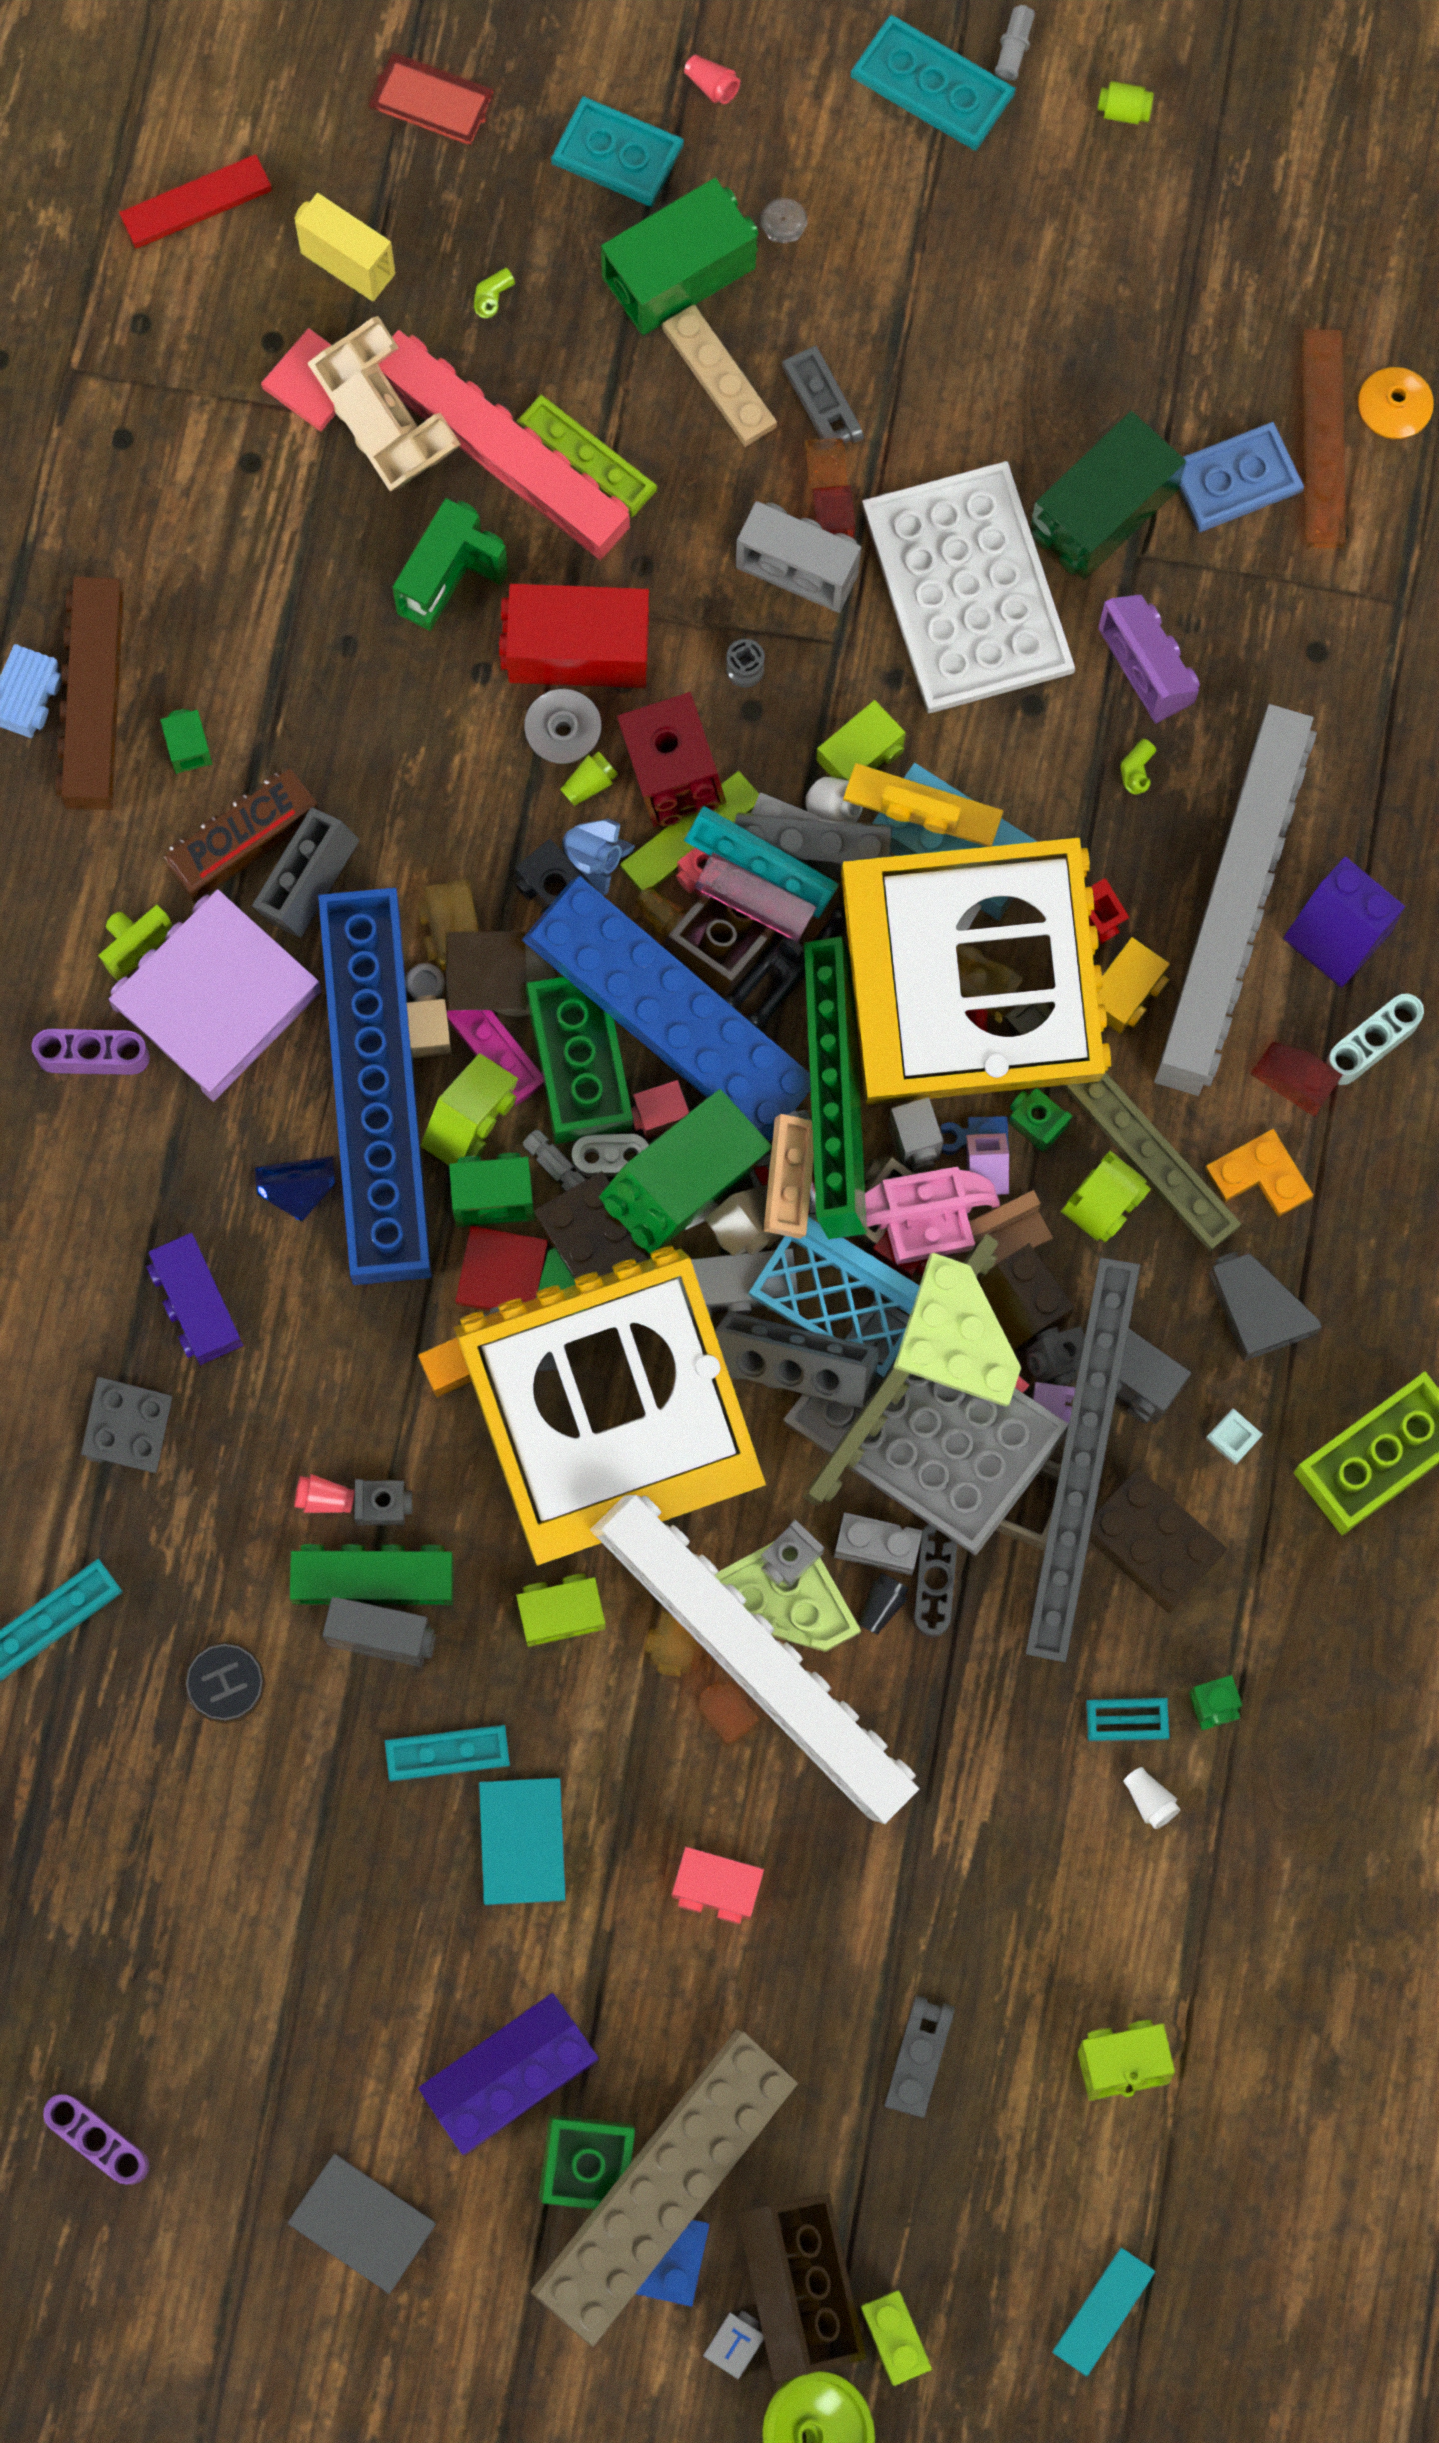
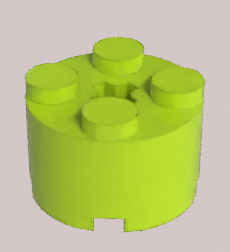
(1104, 1197)

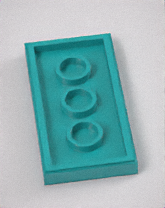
(933, 82)

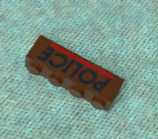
(241, 835)

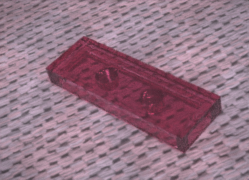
(755, 897)

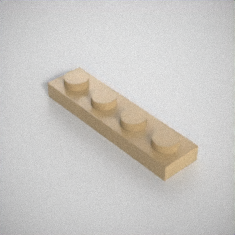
(719, 375)

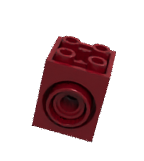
(672, 759)

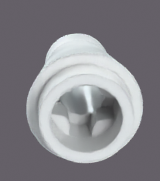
(1152, 1799)

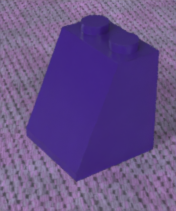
(1344, 922)

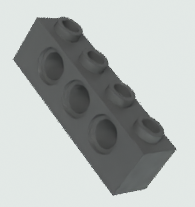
(814, 1353)

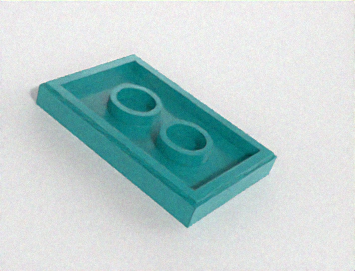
(617, 151)
(522, 1841)

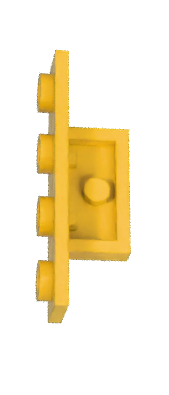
(923, 805)

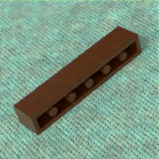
(91, 693)

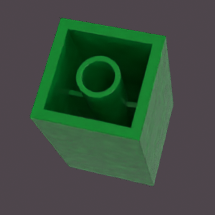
(679, 255)
(685, 1172)

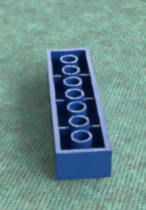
(666, 1005)

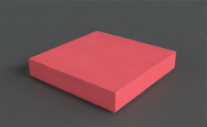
(296, 384)

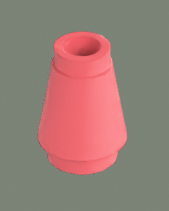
(713, 79)
(322, 1496)

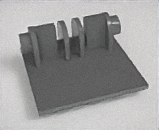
(126, 1425)

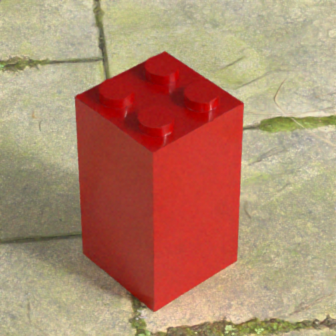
(575, 635)

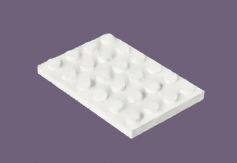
(967, 587)

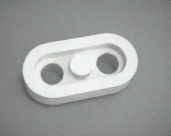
(610, 1151)

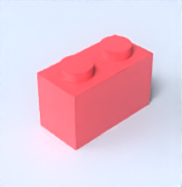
(717, 1884)

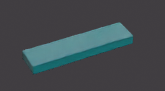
(720, 836)
(55, 1616)

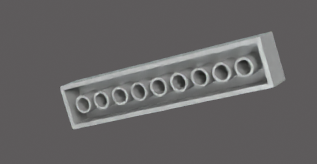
(1232, 909)

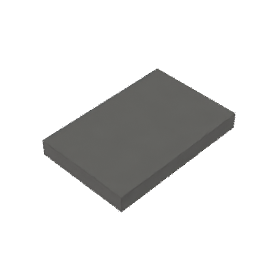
(362, 2223)

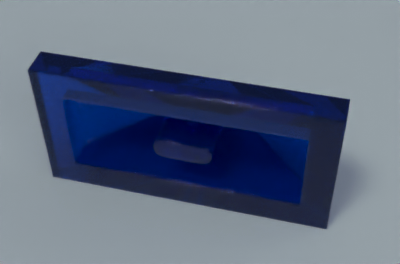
(296, 1185)

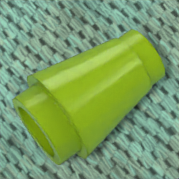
(589, 779)

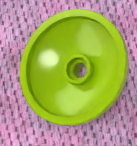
(820, 2406)

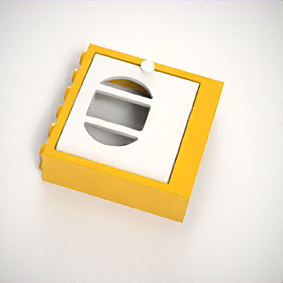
(924, 906)
(583, 1470)

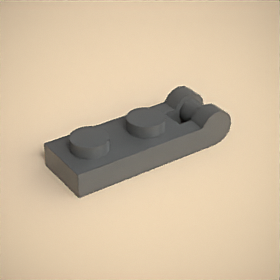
(821, 395)
(919, 2058)

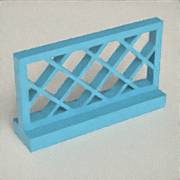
(852, 1262)

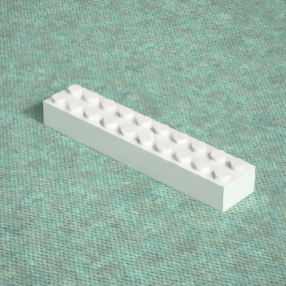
(754, 1658)

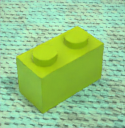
(864, 740)
(560, 1610)
(895, 2338)

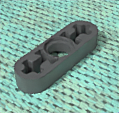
(922, 1607)

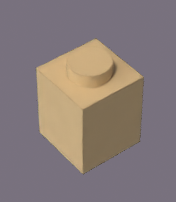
(428, 1027)

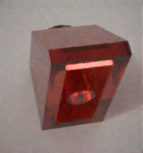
(1297, 1076)

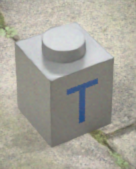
(735, 2343)

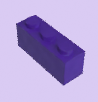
(193, 1299)

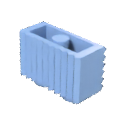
(25, 690)

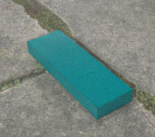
(447, 1753)
(1103, 2311)

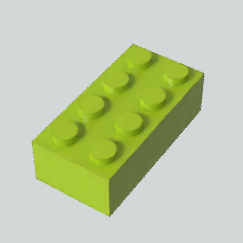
(1376, 1456)

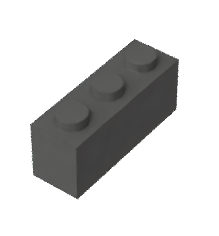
(305, 871)

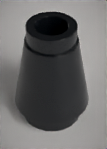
(882, 1603)

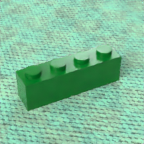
(372, 1576)

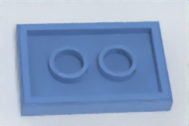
(1238, 477)

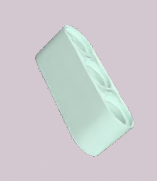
(1384, 1024)

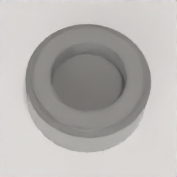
(425, 980)

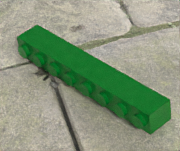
(835, 1089)

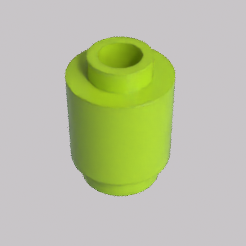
(1125, 103)

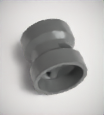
(744, 671)

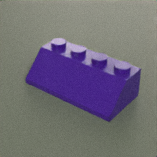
(508, 2074)

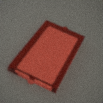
(431, 98)

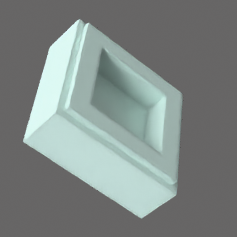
(1234, 1436)

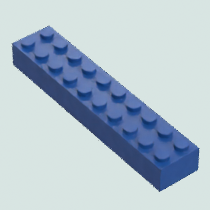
(374, 1087)

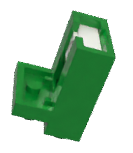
(442, 558)

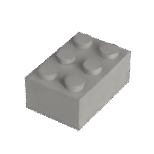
(798, 555)

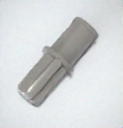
(1015, 43)

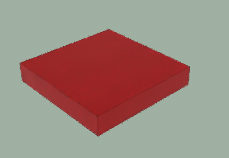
(500, 1268)

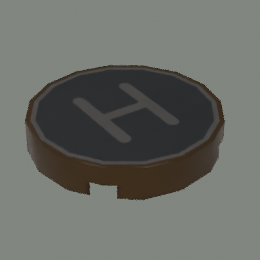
(224, 1682)

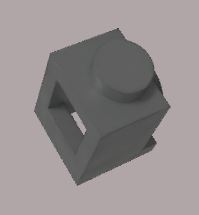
(369, 1513)

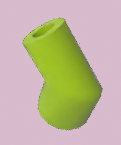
(488, 293)
(1133, 768)

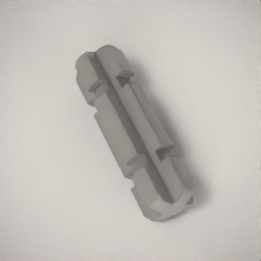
(552, 1160)

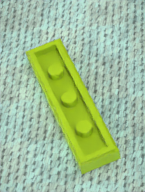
(588, 454)
(659, 856)

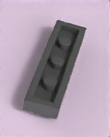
(820, 838)

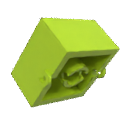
(1126, 2058)

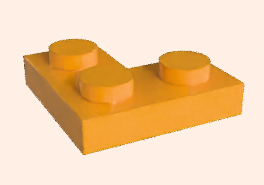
(1261, 1163)

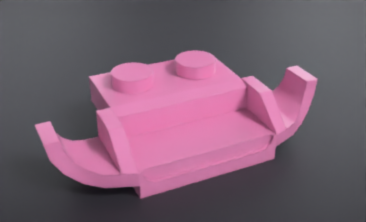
(929, 1211)

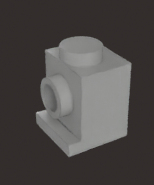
(803, 1543)

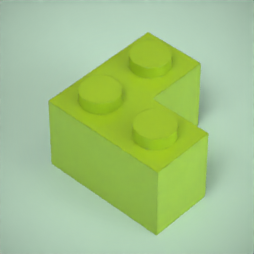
(468, 1110)

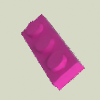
(488, 1036)

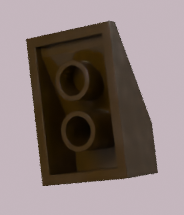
(1025, 1297)

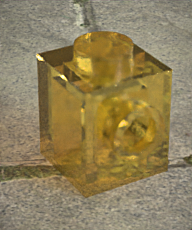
(671, 1646)

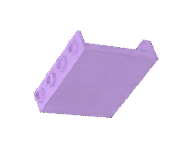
(215, 993)

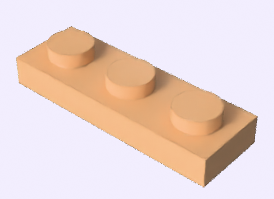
(789, 1177)

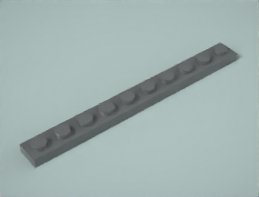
(1083, 1459)

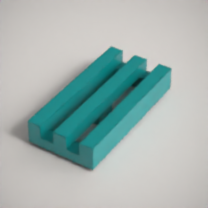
(1093, 1720)

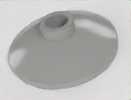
(559, 709)

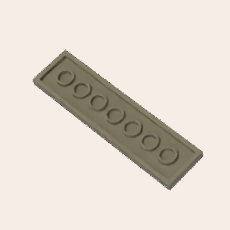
(664, 2188)

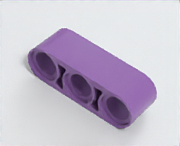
(106, 1062)
(76, 2134)

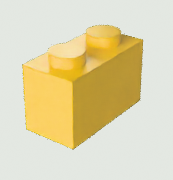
(1129, 983)

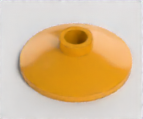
(1390, 417)

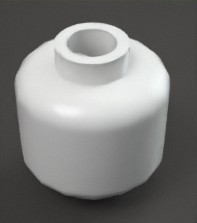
(826, 800)

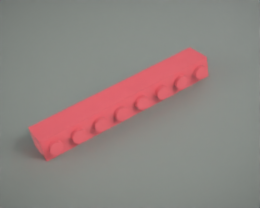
(505, 448)

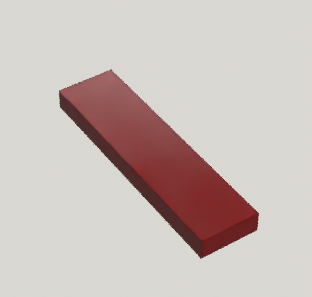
(195, 201)

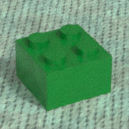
(491, 1190)
(583, 2160)

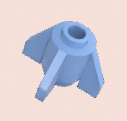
(596, 850)

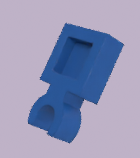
(976, 1126)

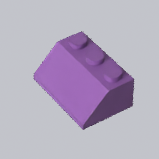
(1148, 656)

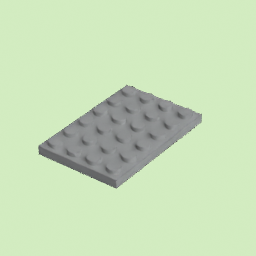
(941, 1449)

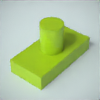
(133, 940)

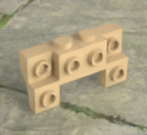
(375, 411)

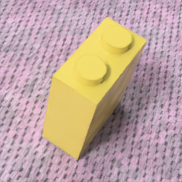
(344, 246)

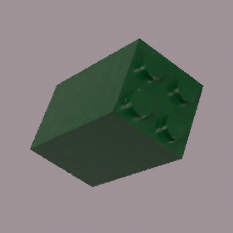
(1107, 496)

